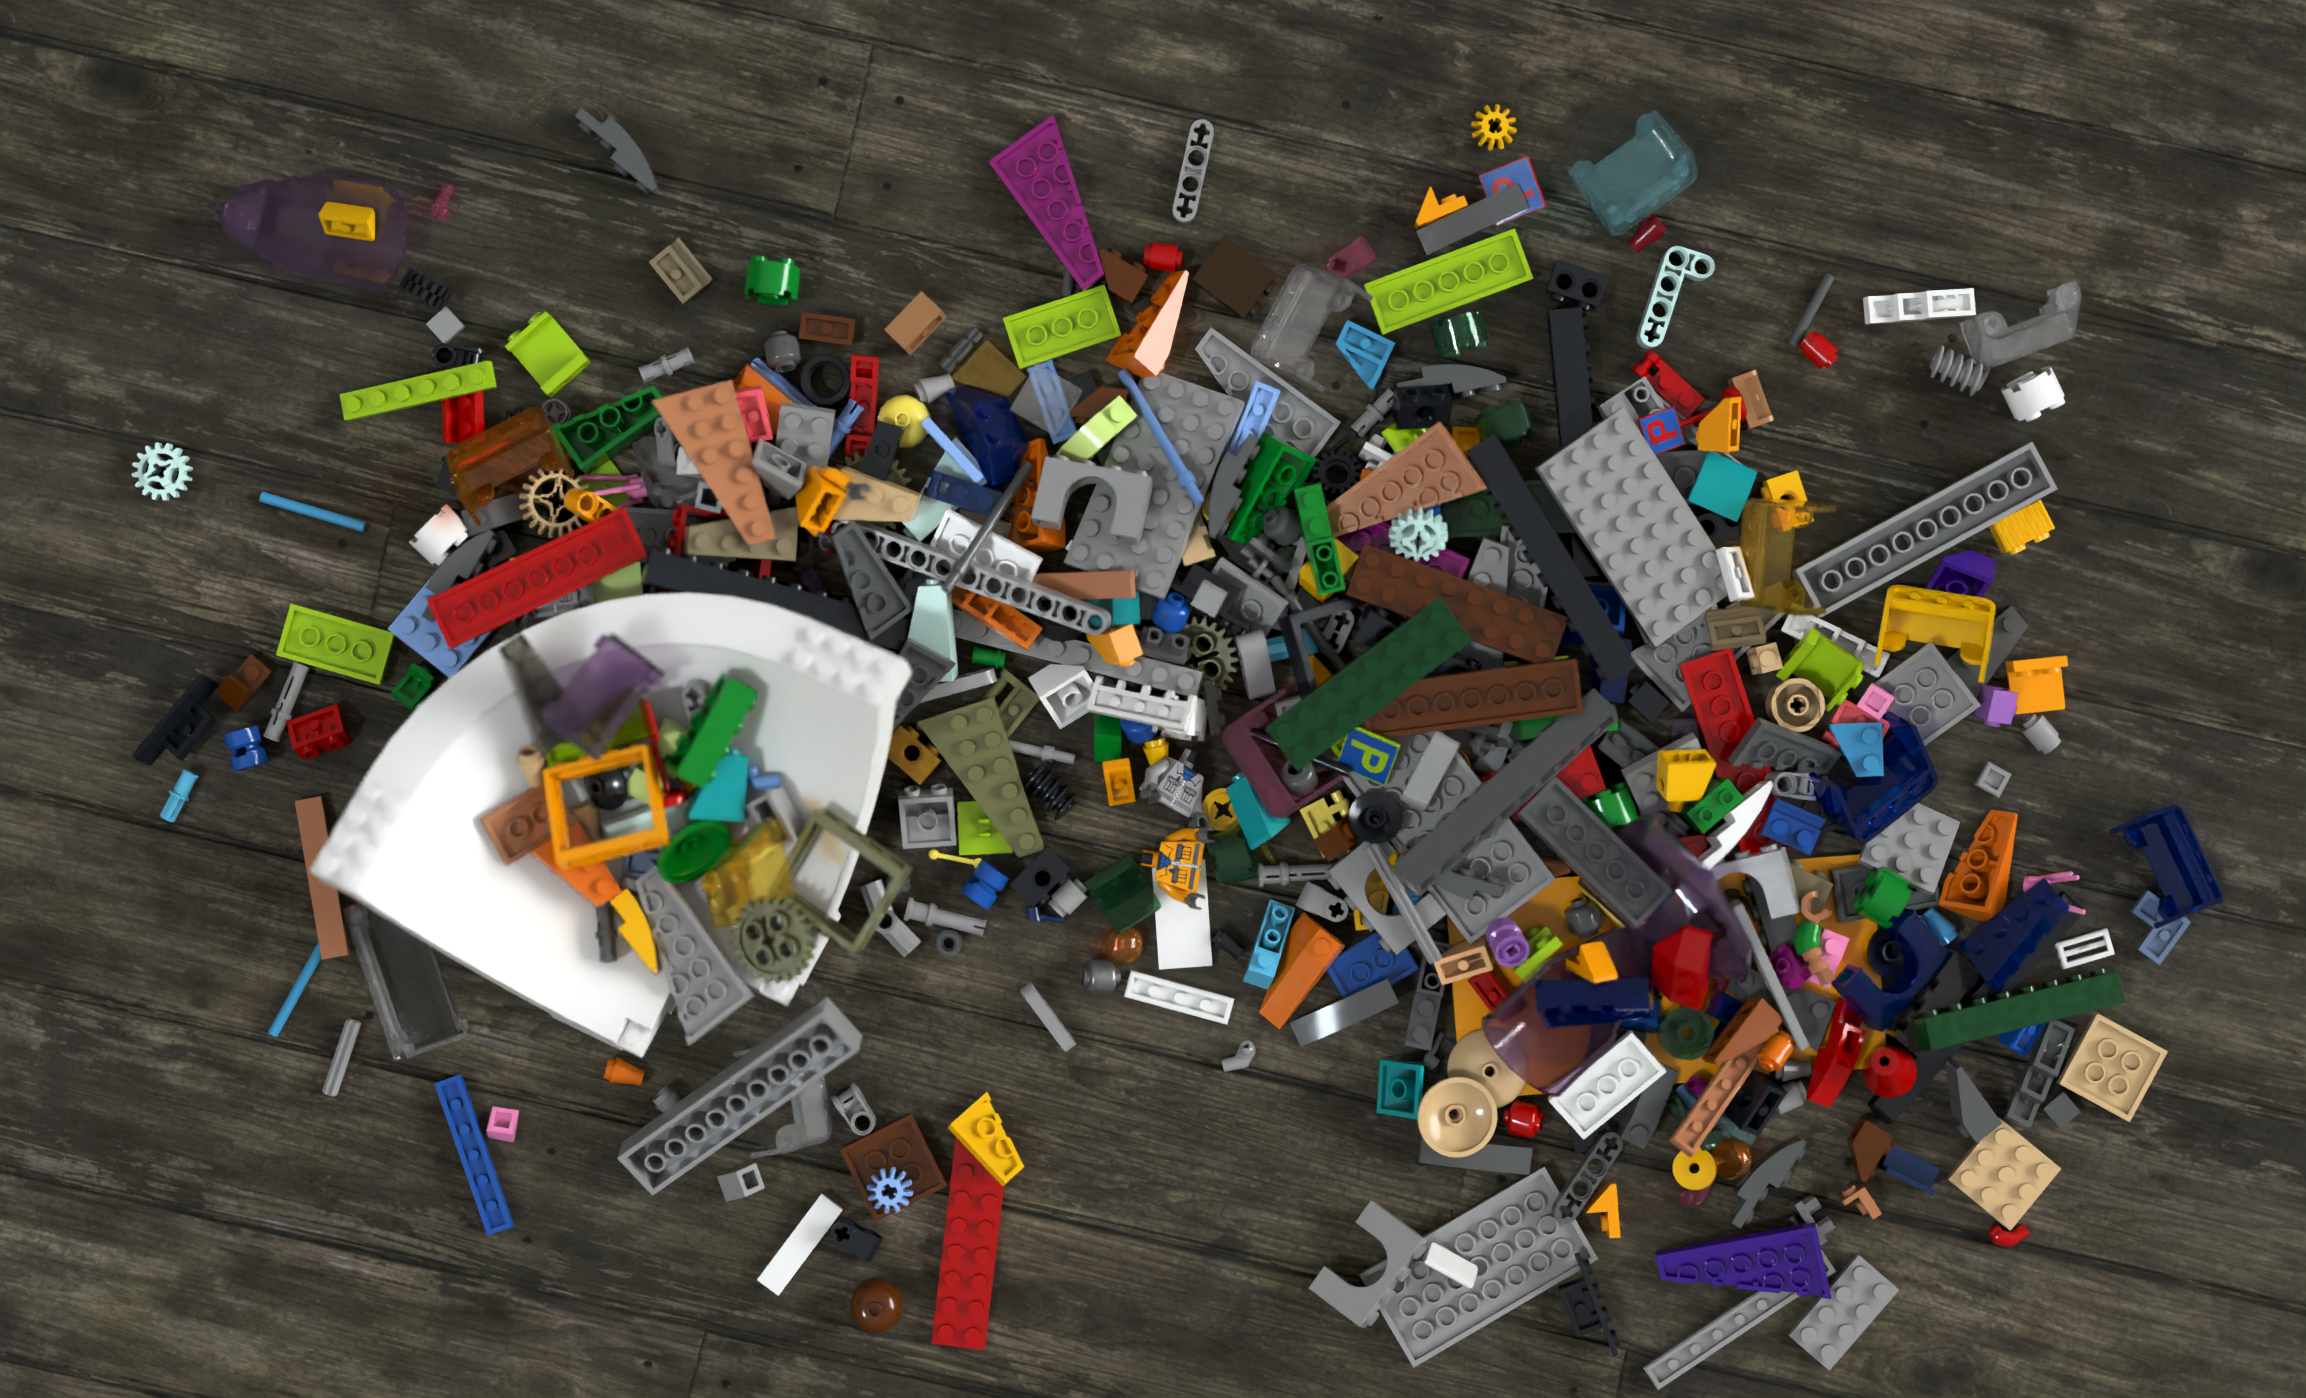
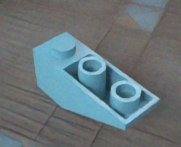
(1269, 945)

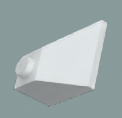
(1063, 691)

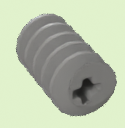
(1957, 370)

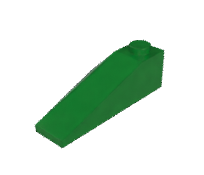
(1267, 483)

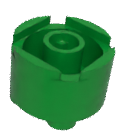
(772, 281)
(1612, 805)
(1883, 896)

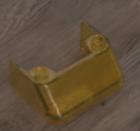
(1768, 552)
(747, 871)

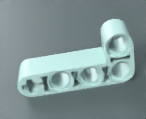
(1668, 299)

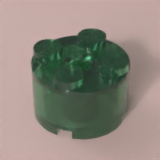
(1459, 332)
(1506, 422)
(1232, 857)
(1699, 1036)

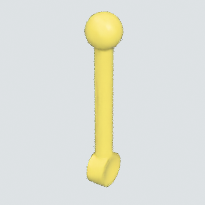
(934, 854)

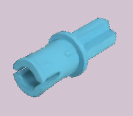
(178, 795)

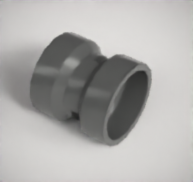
(554, 408)

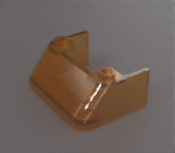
(503, 454)

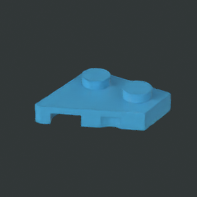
(1364, 351)
(1861, 746)

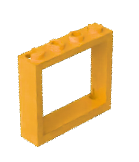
(612, 848)

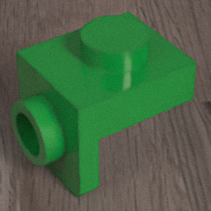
(413, 686)

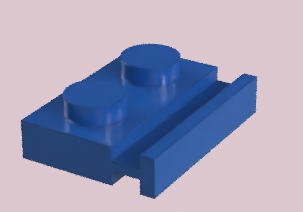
(1792, 826)

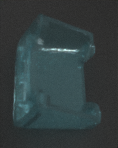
(1636, 175)

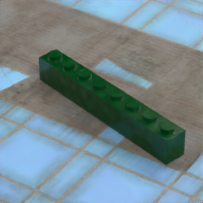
(2019, 1010)

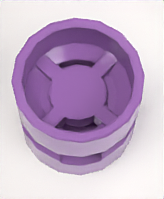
(1507, 942)

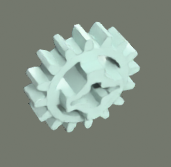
(155, 462)
(1431, 537)

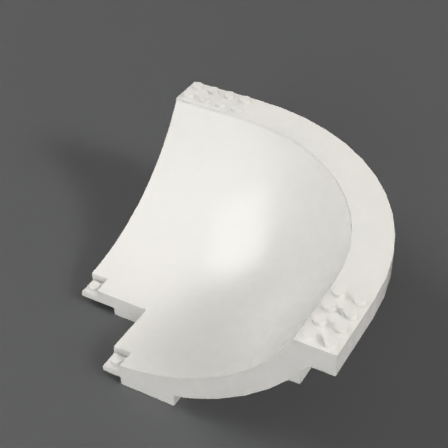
(428, 866)

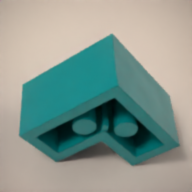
(1122, 610)

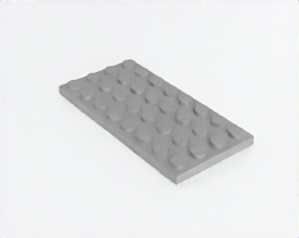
(1199, 429)
(1636, 526)
(1501, 854)
(1517, 1257)

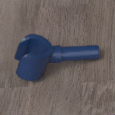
(1034, 915)

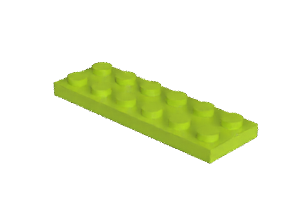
(1448, 281)

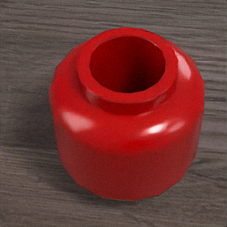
(1523, 1119)

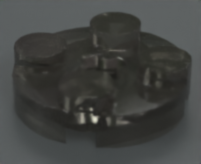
(808, 554)

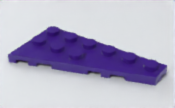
(1761, 1261)

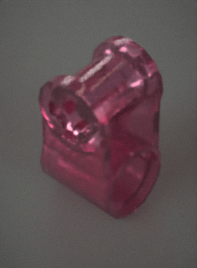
(1354, 258)

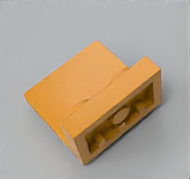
(2037, 683)

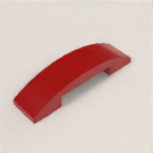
(864, 391)

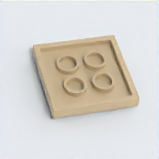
(2112, 1067)
(2004, 1174)

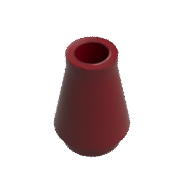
(1647, 233)

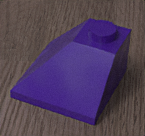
(1963, 574)

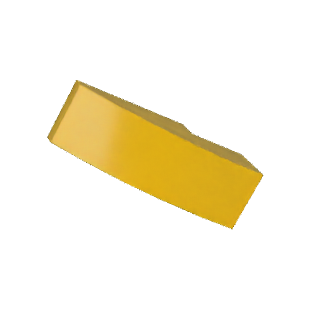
(636, 929)

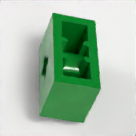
(1716, 802)

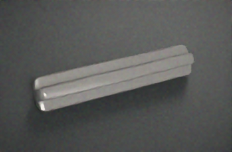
(341, 1057)

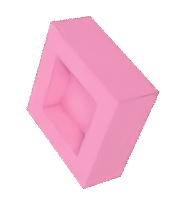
(1875, 701)

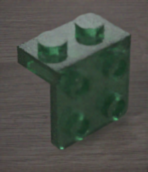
(1123, 894)
(1677, 1111)

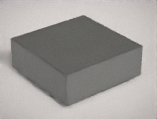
(2060, 1109)

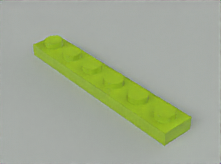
(418, 391)

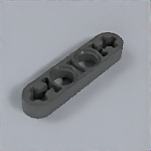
(1583, 1174)

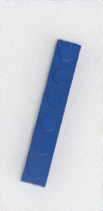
(474, 1154)

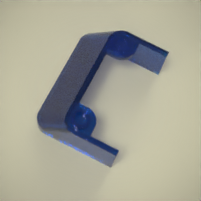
(1882, 799)
(2175, 861)

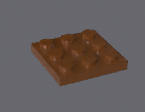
(898, 1146)

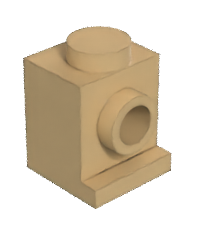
(1764, 658)

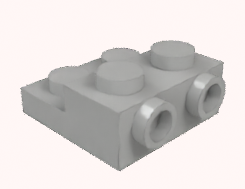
(927, 817)

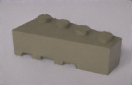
(724, 539)

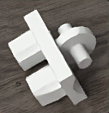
(1373, 453)

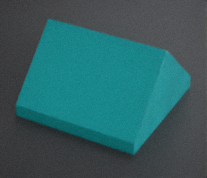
(1400, 1088)

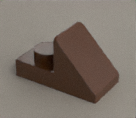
(244, 683)

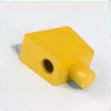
(1683, 776)

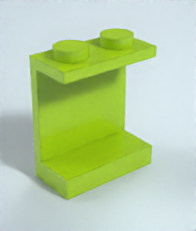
(547, 353)
(1824, 665)

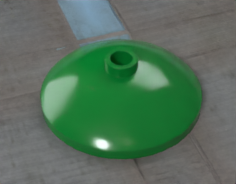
(693, 851)

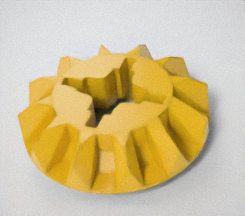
(1209, 810)

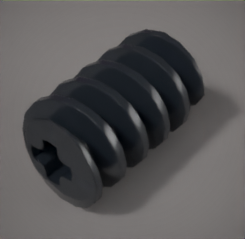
(1051, 791)

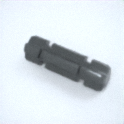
(961, 349)

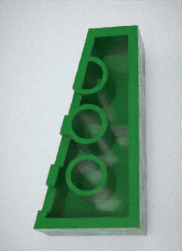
(610, 429)
(711, 731)

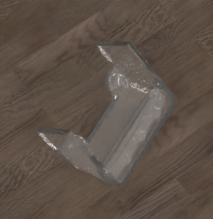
(1298, 318)
(810, 1115)

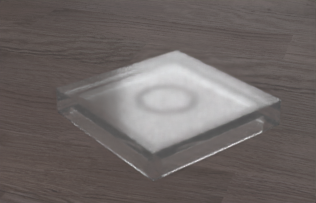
(1046, 400)

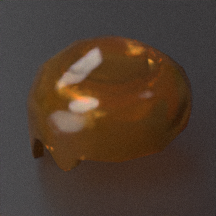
(1122, 947)
(1732, 1158)

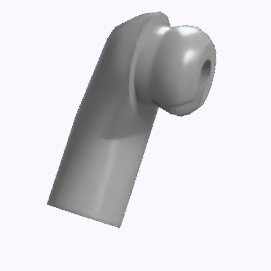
(1242, 1058)

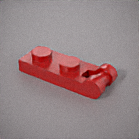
(1669, 384)

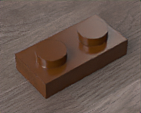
(827, 329)

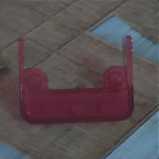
(1257, 766)

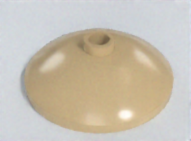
(1470, 1059)
(1469, 1128)

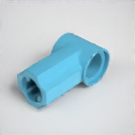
(1278, 651)

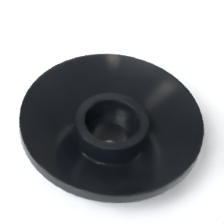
(607, 789)
(1378, 806)
(1889, 963)

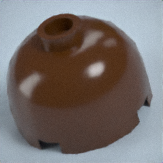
(876, 1305)

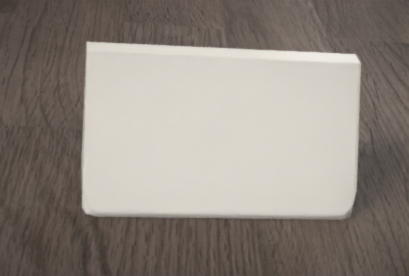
(1450, 1264)

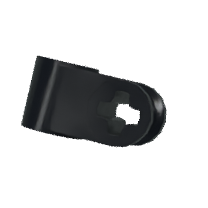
(460, 355)
(860, 1240)

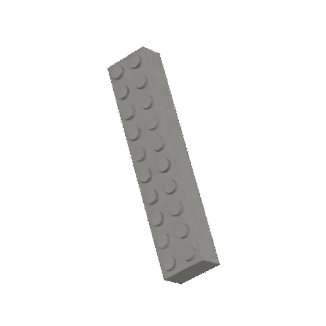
(1925, 529)
(740, 1096)

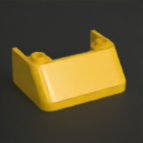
(1940, 618)

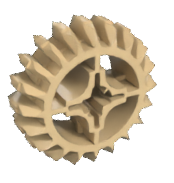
(543, 500)

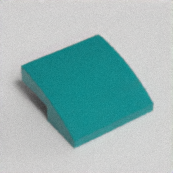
(1722, 486)

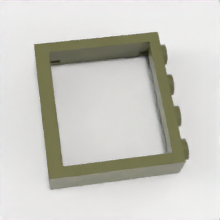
(865, 846)

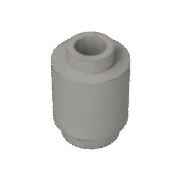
(2040, 733)
(1068, 897)
(1794, 1098)

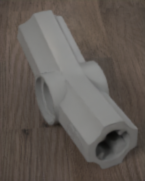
(898, 933)

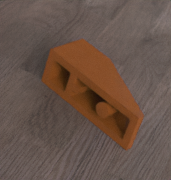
(1748, 1028)

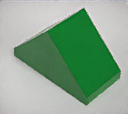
(1106, 738)

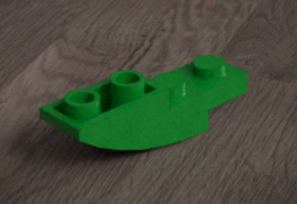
(1318, 539)

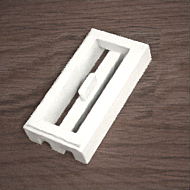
(1735, 573)
(2063, 954)

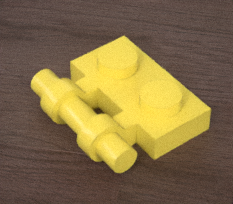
(1319, 815)

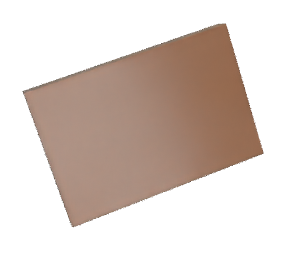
(521, 824)

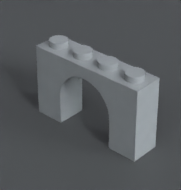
(1063, 477)
(1772, 871)
(1351, 875)
(1401, 1246)

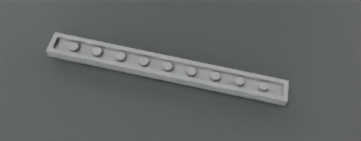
(1079, 653)

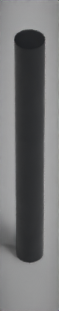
(1322, 761)

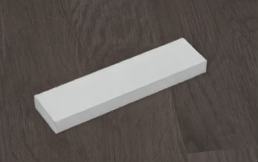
(1179, 997)
(800, 1244)

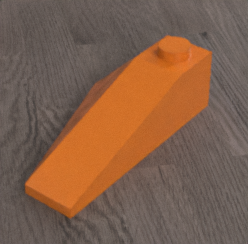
(1151, 339)
(1023, 531)
(1982, 876)
(1303, 961)

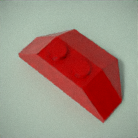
(1683, 966)

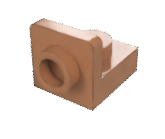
(1864, 1203)

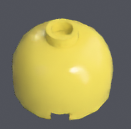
(908, 414)

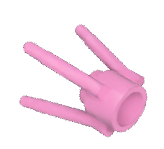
(634, 487)
(2030, 881)

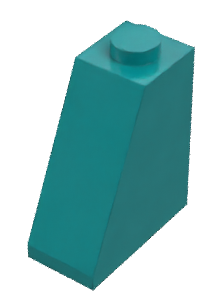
(725, 794)
(1252, 815)

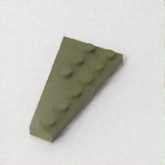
(982, 758)

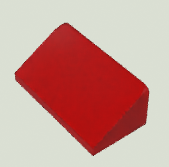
(1490, 986)

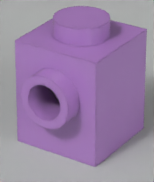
(1997, 705)

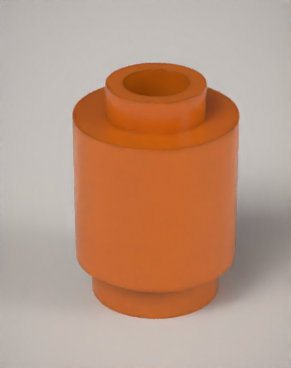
(1776, 1051)

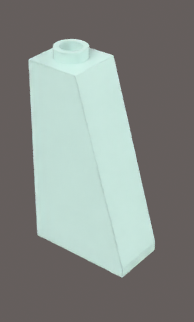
(932, 511)
(934, 622)
(641, 820)

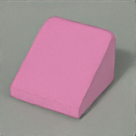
(502, 1124)

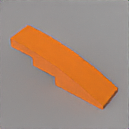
(997, 616)

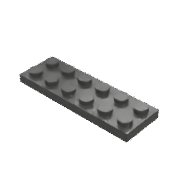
(1595, 853)

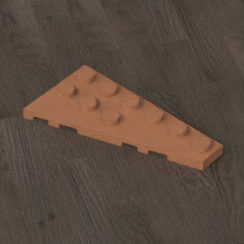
(716, 442)
(1417, 476)

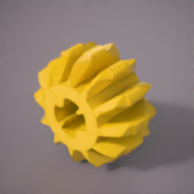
(1503, 128)

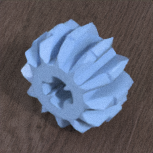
(893, 1181)

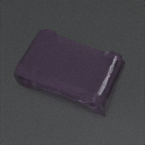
(602, 695)

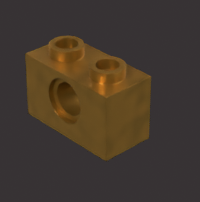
(917, 769)

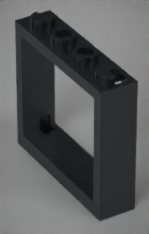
(1295, 643)

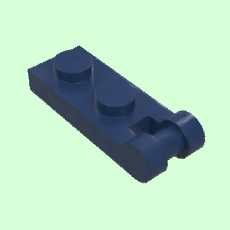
(962, 493)

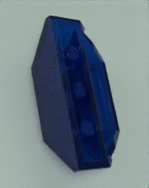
(990, 431)

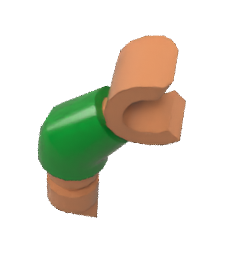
(1807, 940)

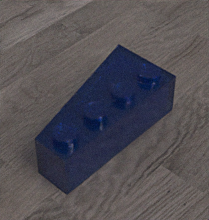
(2013, 933)
(1588, 1003)

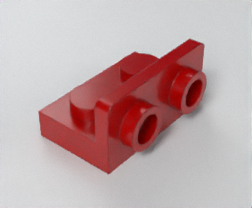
(463, 417)
(318, 732)

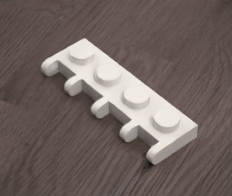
(1141, 706)

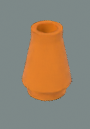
(622, 1072)

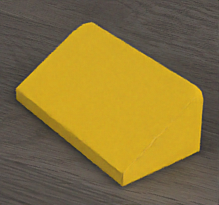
(348, 221)

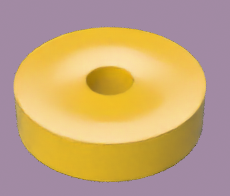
(1702, 1178)

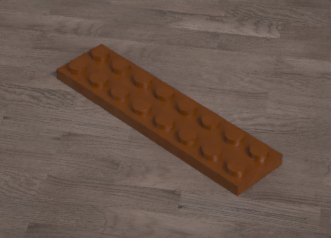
(1484, 614)
(1482, 698)

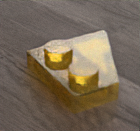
(990, 371)

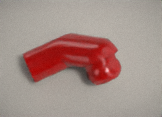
(2007, 1238)

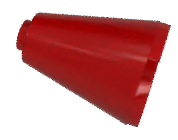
(1893, 1079)

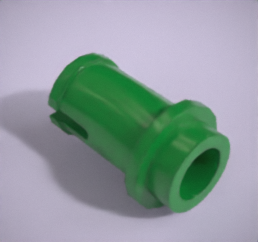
(989, 657)

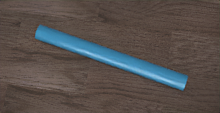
(312, 511)
(296, 992)

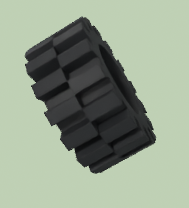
(425, 288)
(1332, 461)

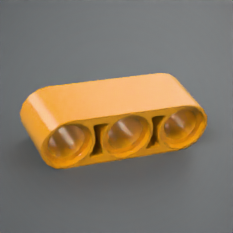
(591, 506)

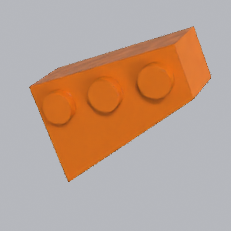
(589, 881)

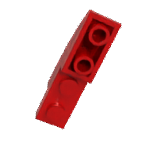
(1837, 1060)

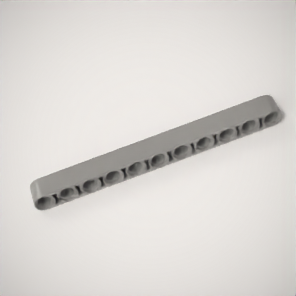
(983, 580)

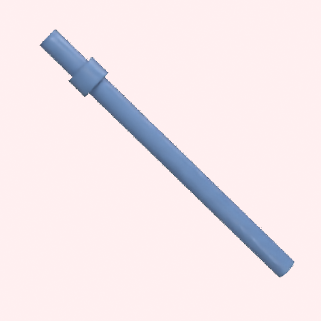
(1185, 478)

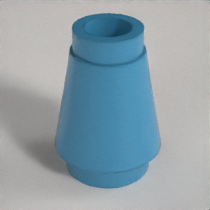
(1940, 926)

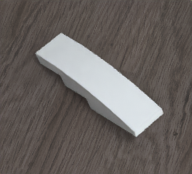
(1919, 306)
(1799, 625)
(1736, 823)

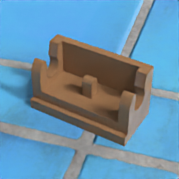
(915, 323)
(1756, 405)

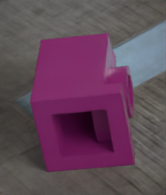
(1789, 967)

